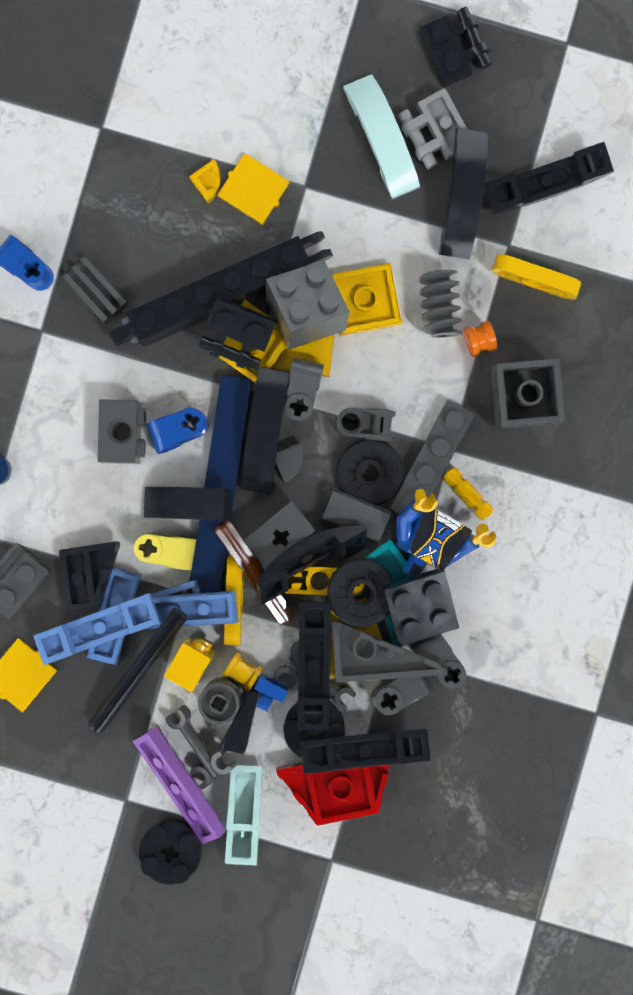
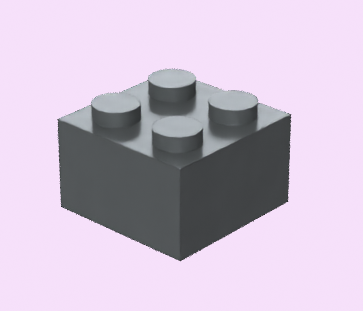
(306, 304)
(527, 394)

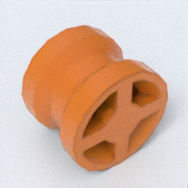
(480, 338)

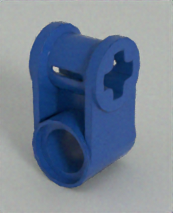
(22, 262)
(171, 430)

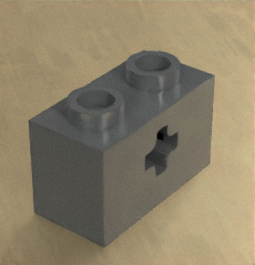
(288, 519)

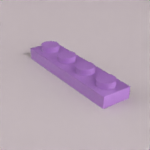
(179, 785)

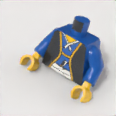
(435, 537)

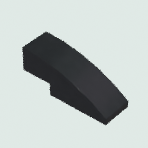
(188, 503)

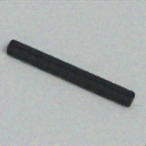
(137, 670)

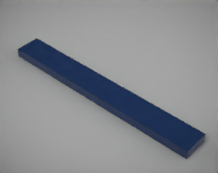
(221, 473)

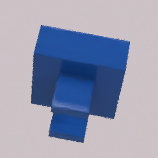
(270, 690)

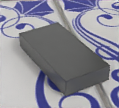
(349, 510)

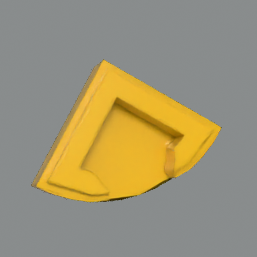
(207, 180)

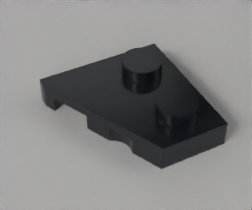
(87, 574)

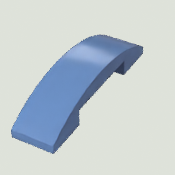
(97, 628)

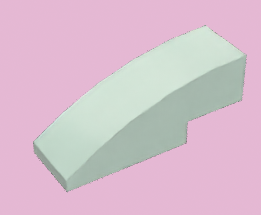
(243, 815)

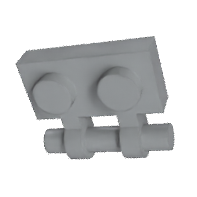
(442, 121)

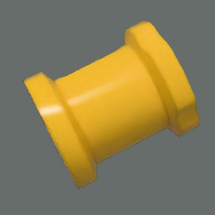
(242, 671)

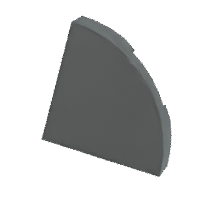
(290, 462)

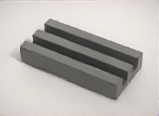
(77, 271)

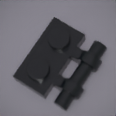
(446, 50)
(241, 325)

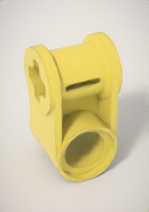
(171, 550)

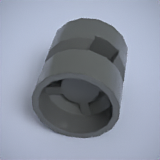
(220, 700)

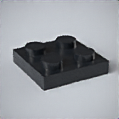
(420, 606)

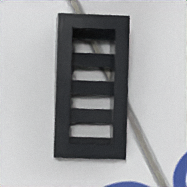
(239, 731)

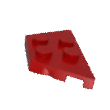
(337, 793)

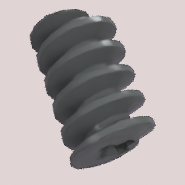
(439, 304)

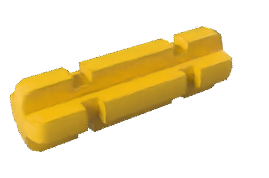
(468, 493)

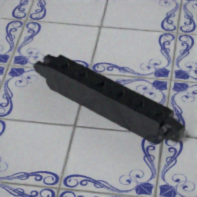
(195, 301)

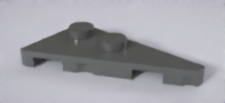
(368, 658)

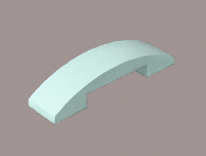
(383, 135)

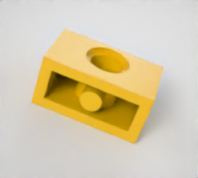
(190, 662)

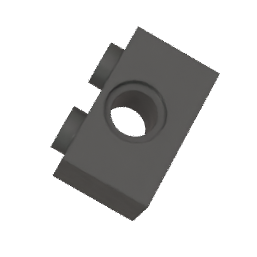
(112, 415)

